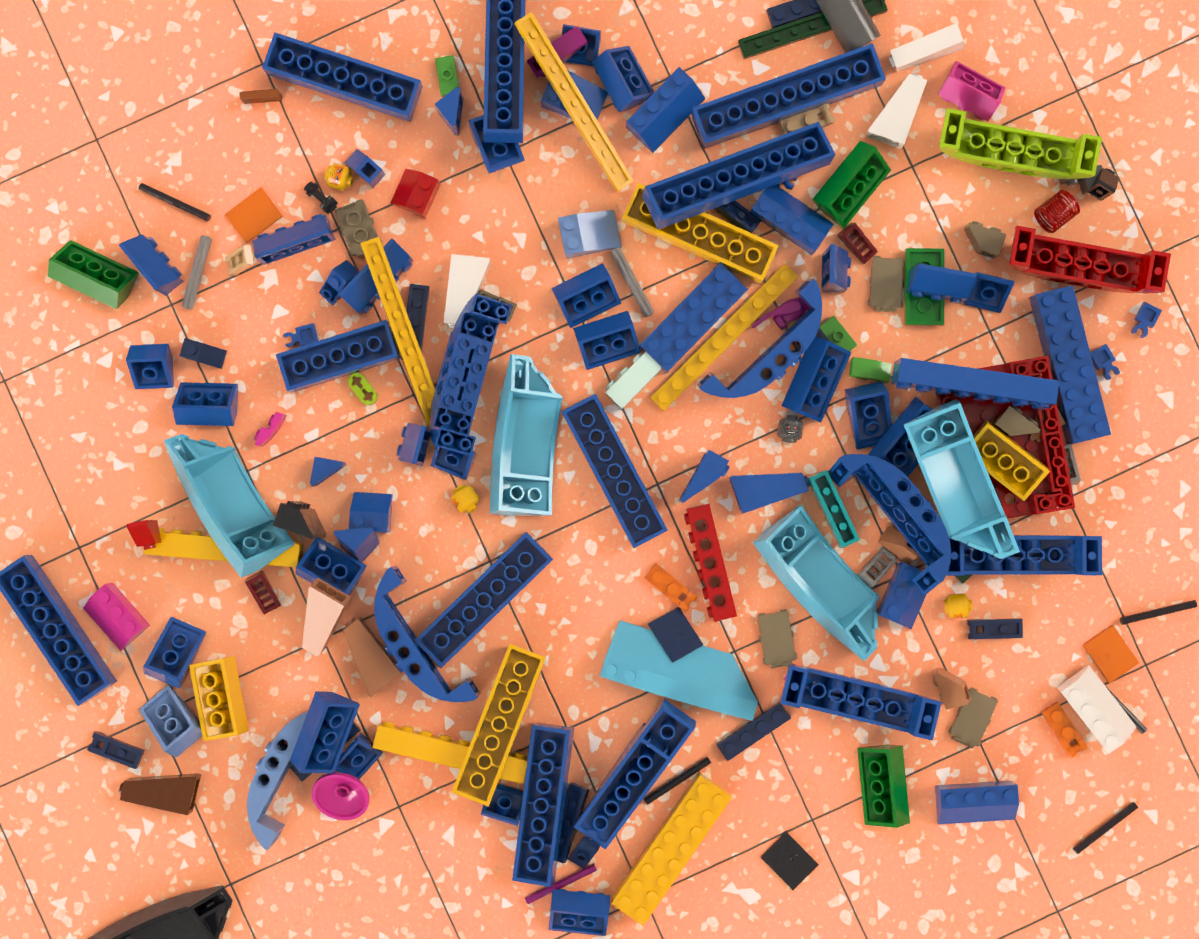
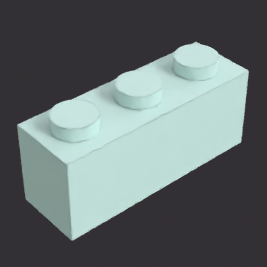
(632, 380)

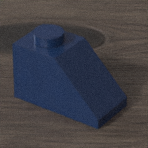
(203, 353)

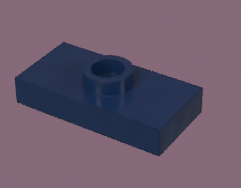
(583, 852)

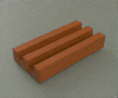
(260, 96)

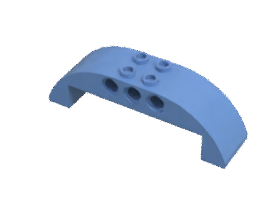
(263, 789)

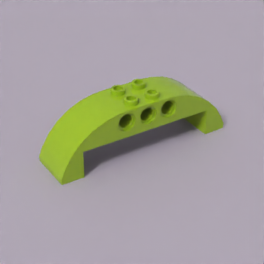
(1018, 149)

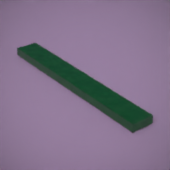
(796, 31)

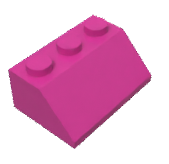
(972, 91)
(115, 615)

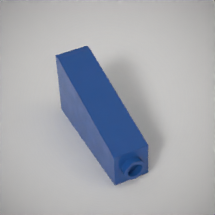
(761, 490)

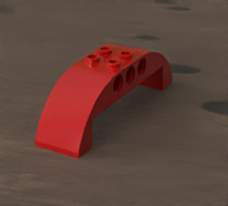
(1088, 264)

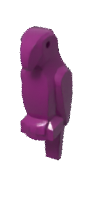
(786, 313)

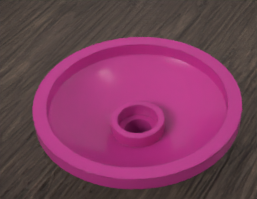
(340, 796)

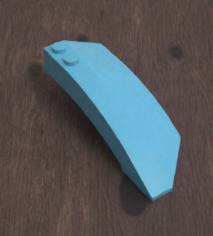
(524, 442)
(960, 480)
(227, 503)
(700, 678)

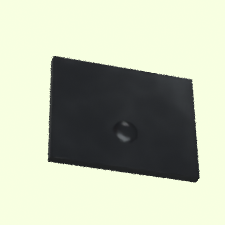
(789, 860)

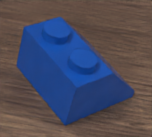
(151, 366)
(371, 511)

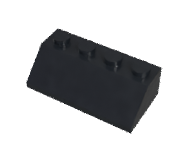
(299, 519)

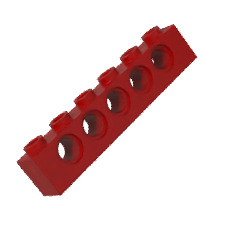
(727, 609)

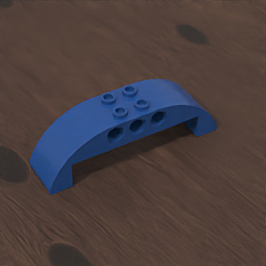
(801, 331)
(906, 510)
(1036, 557)
(390, 619)
(860, 700)

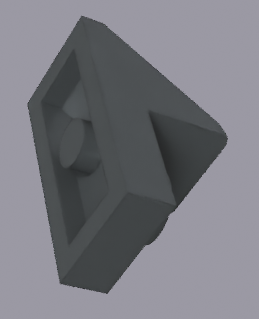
(1085, 183)

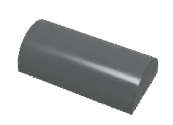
(849, 22)

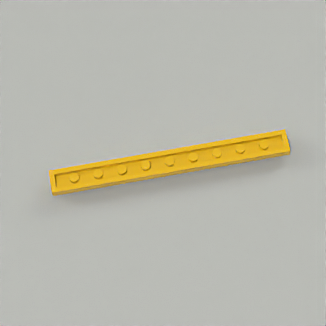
(573, 101)
(400, 324)
(724, 337)

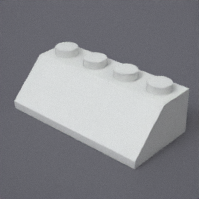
(1097, 709)

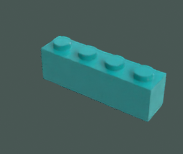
(833, 509)

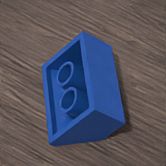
(623, 78)
(152, 263)
(940, 283)
(586, 295)
(607, 340)
(206, 404)
(331, 566)
(902, 597)
(579, 912)

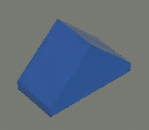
(323, 469)

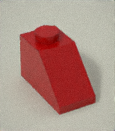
(145, 533)

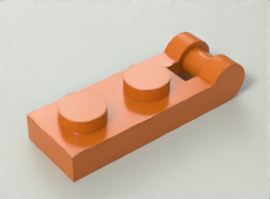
(670, 586)
(1063, 729)

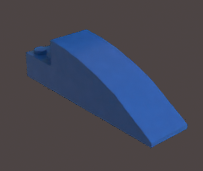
(635, 773)

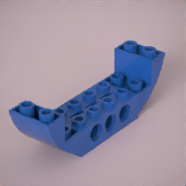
(464, 373)

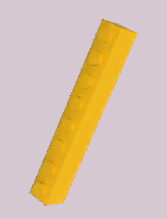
(203, 547)
(438, 749)

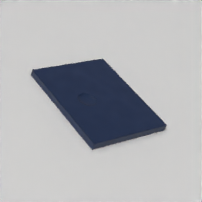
(675, 634)

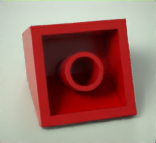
(416, 192)

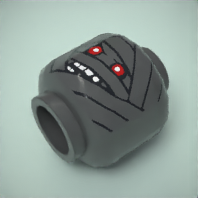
(790, 429)

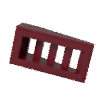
(853, 247)
(253, 589)

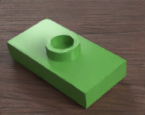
(446, 74)
(837, 334)

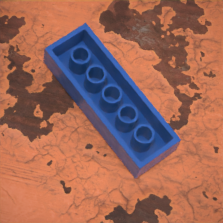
(693, 317)
(338, 356)

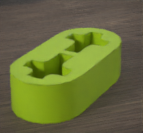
(359, 391)

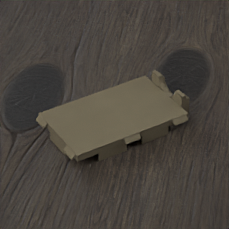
(356, 226)
(886, 284)
(776, 639)
(973, 719)

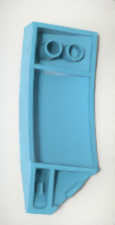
(821, 581)

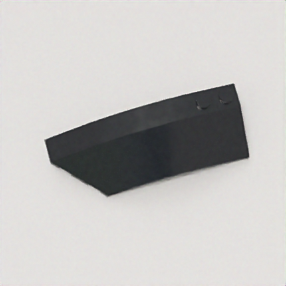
(185, 916)

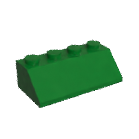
(852, 183)
(92, 274)
(883, 785)

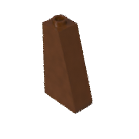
(164, 792)

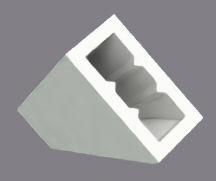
(927, 48)
(897, 116)
(464, 281)

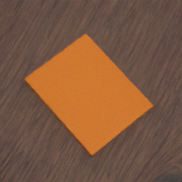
(253, 215)
(1110, 654)

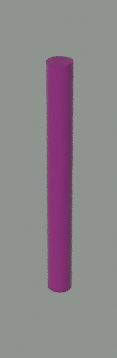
(561, 883)

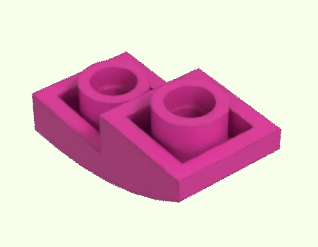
(265, 435)

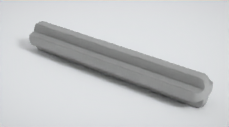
(196, 272)
(632, 282)

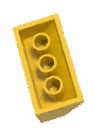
(1009, 461)
(219, 698)

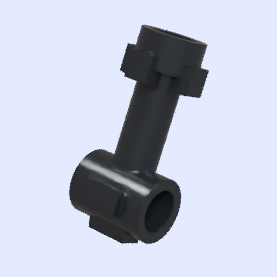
(328, 203)

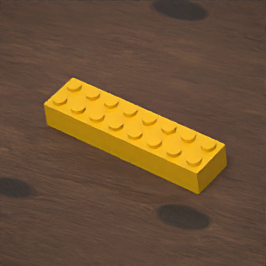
(707, 238)
(498, 725)
(670, 848)

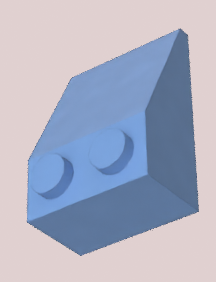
(589, 233)
(171, 721)

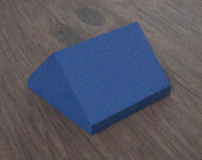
(589, 51)
(451, 109)
(989, 292)
(453, 462)
(358, 542)
(358, 757)
(505, 805)

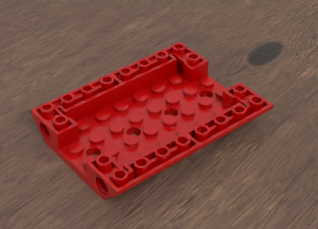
(1055, 489)

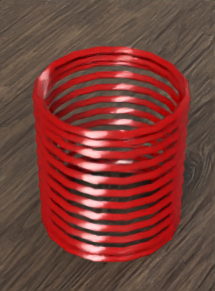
(1052, 219)

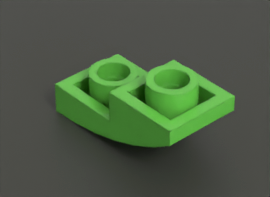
(870, 369)

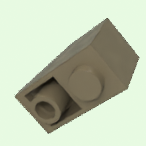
(985, 240)
(1013, 423)

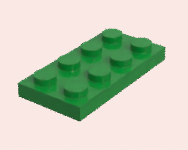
(923, 309)

